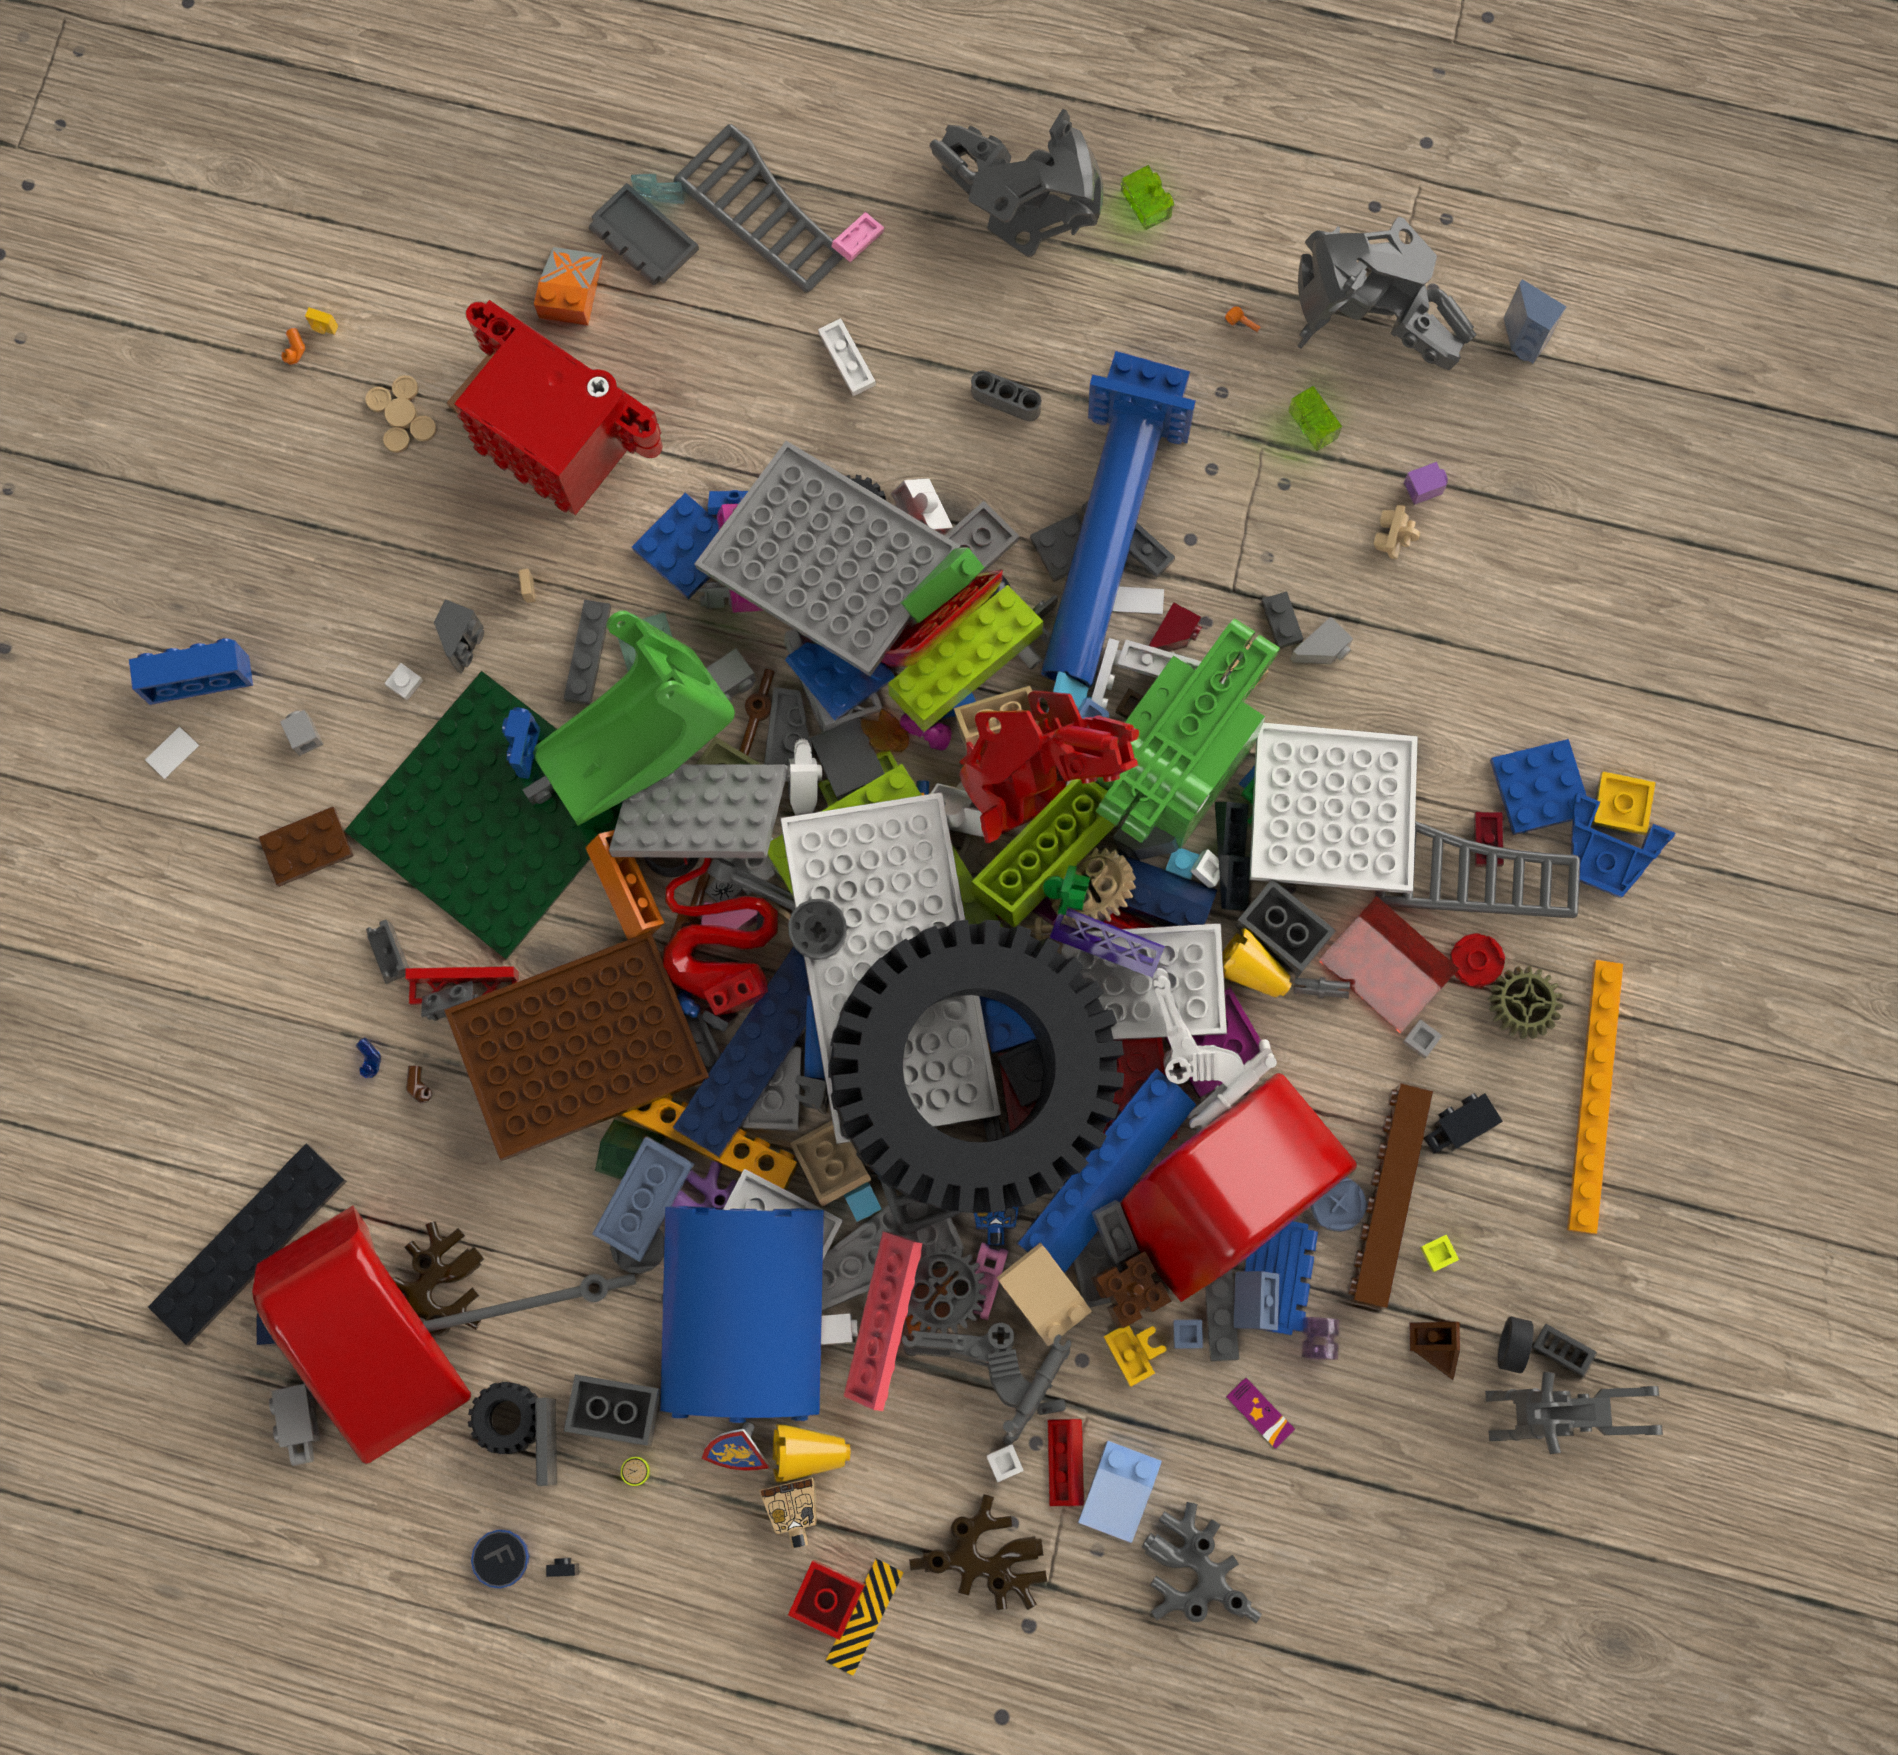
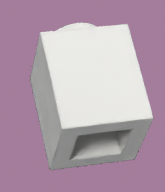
(838, 1329)

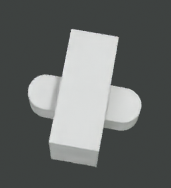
(922, 503)
(959, 809)

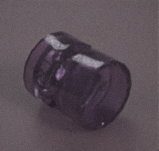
(1320, 1328)

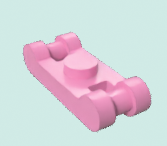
(990, 1275)

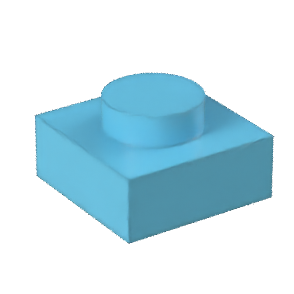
(1182, 863)

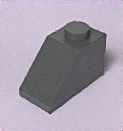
(1155, 844)

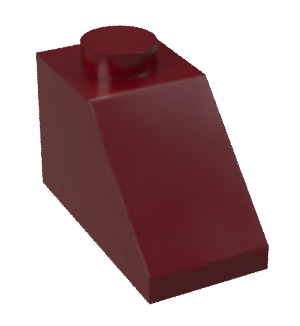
(1177, 629)

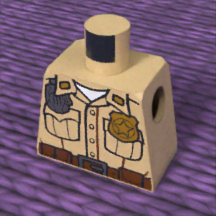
(792, 1509)

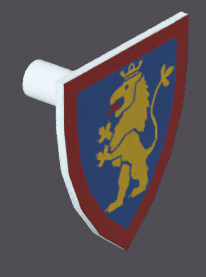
(735, 1450)

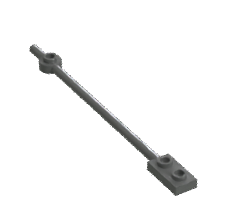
(535, 1301)

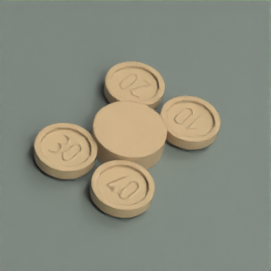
(400, 414)

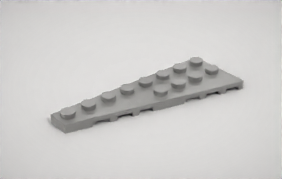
(852, 1261)

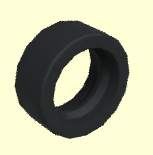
(1515, 1344)

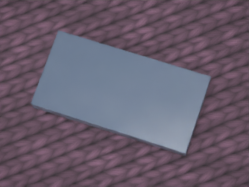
(641, 1199)

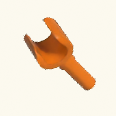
(1236, 314)

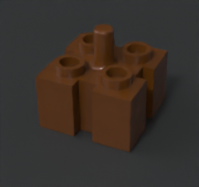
(1131, 1289)

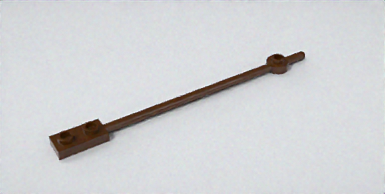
(755, 716)

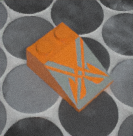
(568, 286)

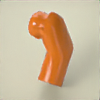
(296, 349)

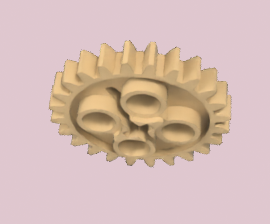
(1112, 881)

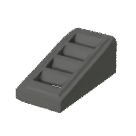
(1570, 1365)

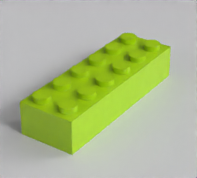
(966, 658)
(1043, 849)

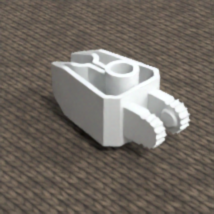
(803, 778)

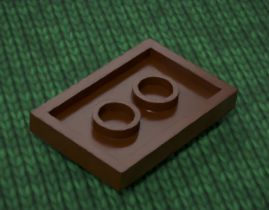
(306, 846)

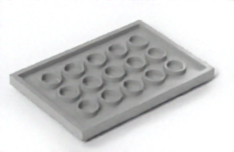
(702, 813)

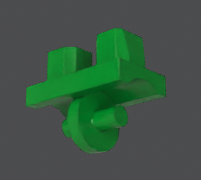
(1070, 890)

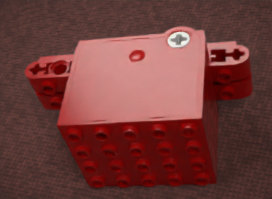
(549, 412)

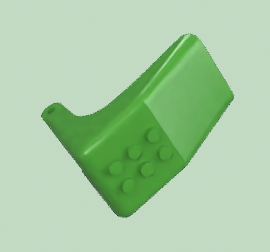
(636, 728)

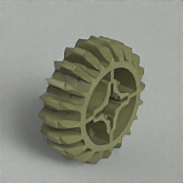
(1514, 1001)

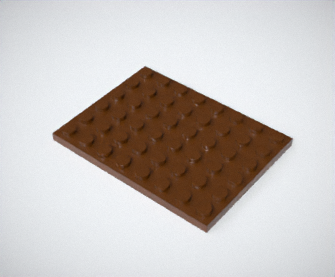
(576, 1046)

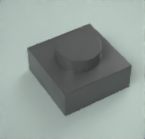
(539, 791)

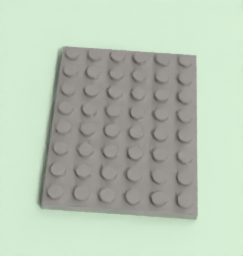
(825, 556)

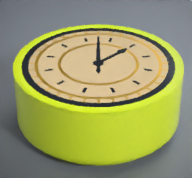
(635, 1471)

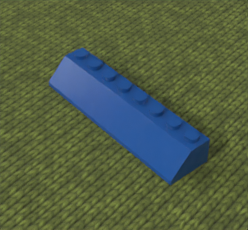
(1112, 1170)

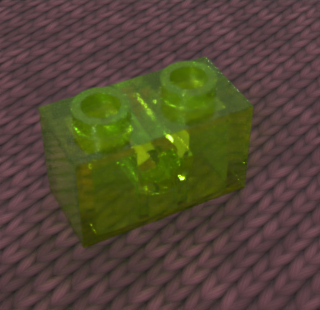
(1147, 197)
(1315, 418)

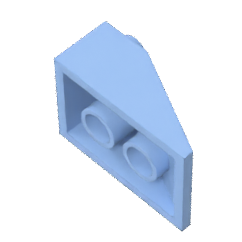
(1119, 1491)

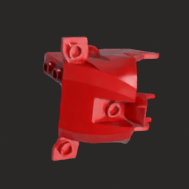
(1015, 770)

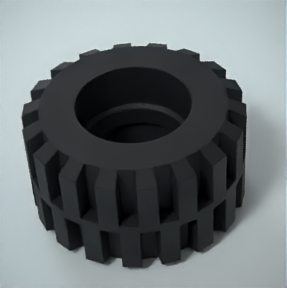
(482, 1418)

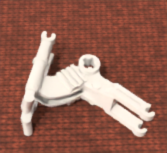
(1207, 1061)

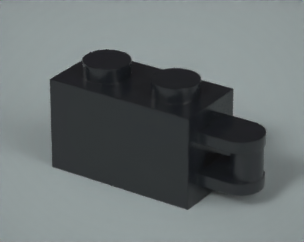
(1464, 1123)

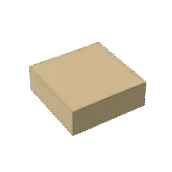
(527, 585)

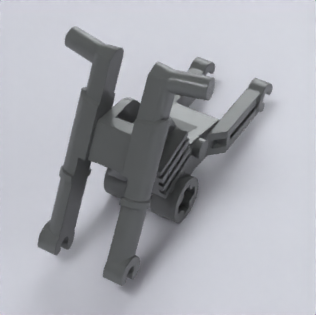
(1002, 1367)
(1557, 1414)

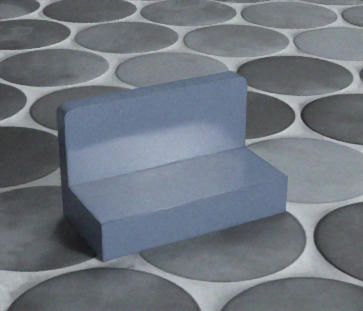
(1256, 1300)

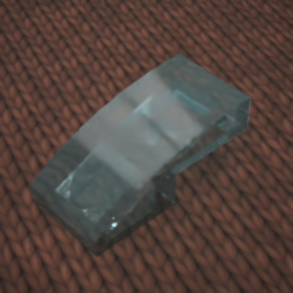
(648, 186)

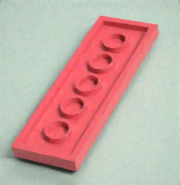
(883, 1321)

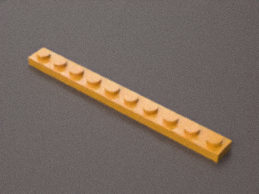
(1595, 1097)

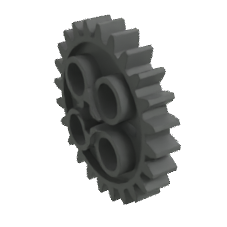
(960, 1306)

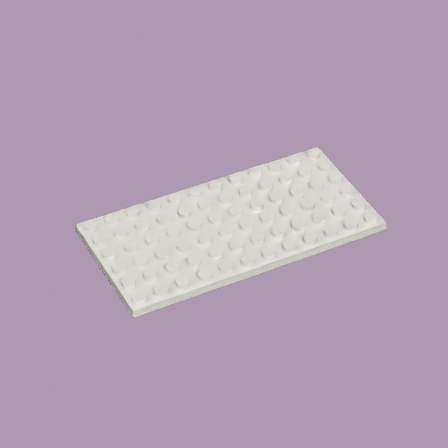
(892, 879)

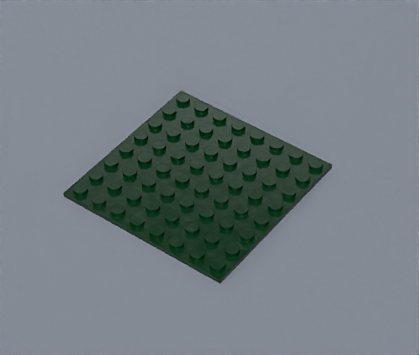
(466, 830)

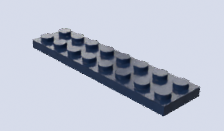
(749, 1060)

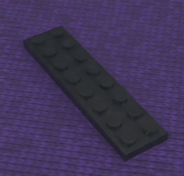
(245, 1241)

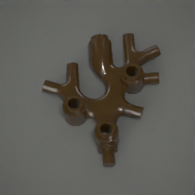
(420, 1292)
(972, 1564)

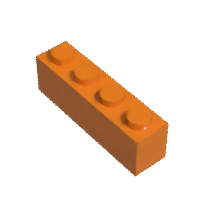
(625, 888)

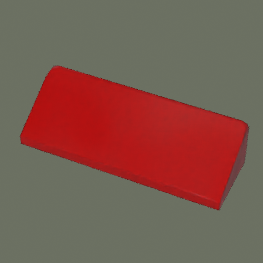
(1065, 1462)

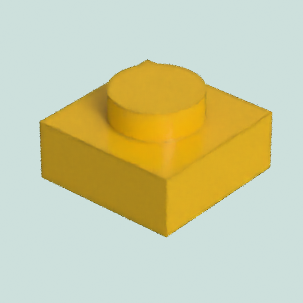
(321, 321)

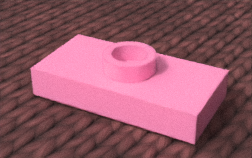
(857, 237)

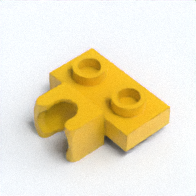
(1133, 1353)

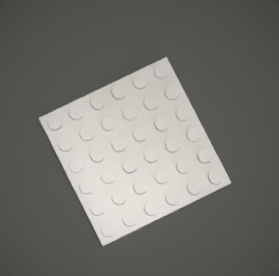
(1334, 808)

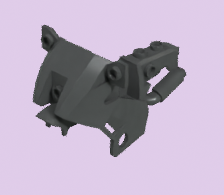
(1019, 191)
(1397, 285)

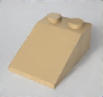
(1044, 1294)

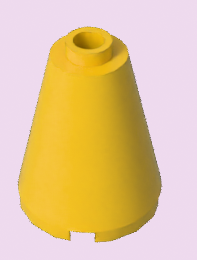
(1253, 966)
(806, 1452)

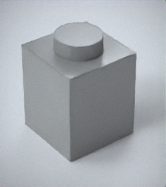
(301, 732)

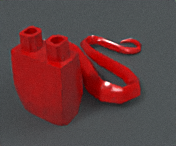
(723, 984)

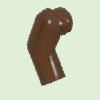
(415, 1087)

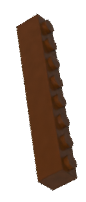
(1391, 1196)

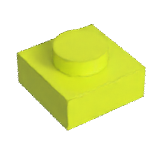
(1439, 1253)

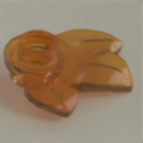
(885, 733)

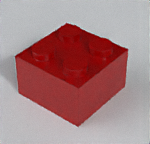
(826, 1599)

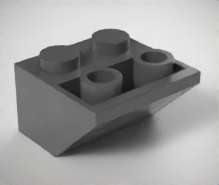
(459, 633)

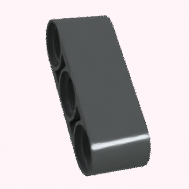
(999, 386)

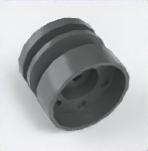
(806, 917)

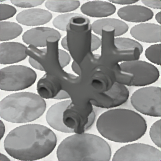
(1211, 1575)

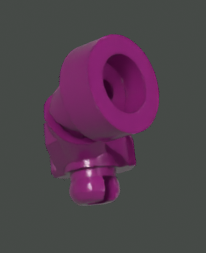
(937, 735)

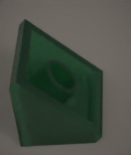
(620, 1146)

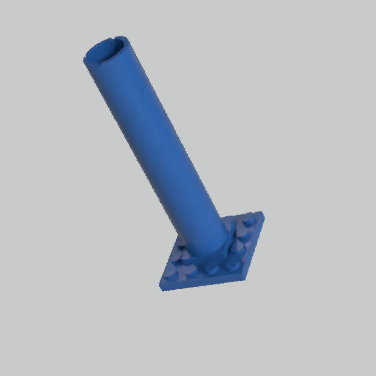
(1136, 425)

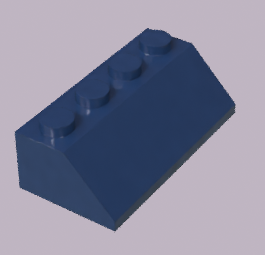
(1167, 897)

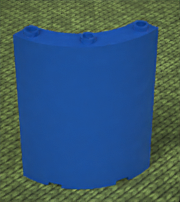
(742, 1313)

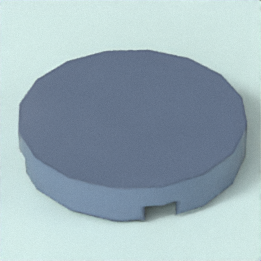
(1340, 1207)

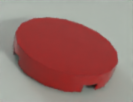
(1478, 960)

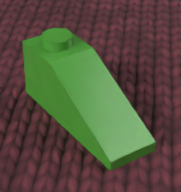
(943, 583)

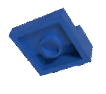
(522, 734)

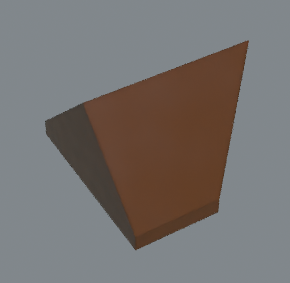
(1437, 1344)

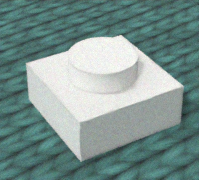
(403, 681)
(1207, 868)
(1004, 1463)

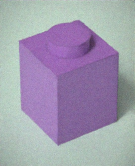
(1426, 483)

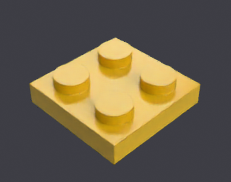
(1624, 803)

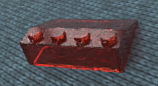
(1388, 964)

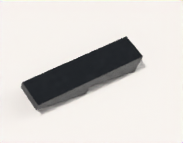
(1231, 845)

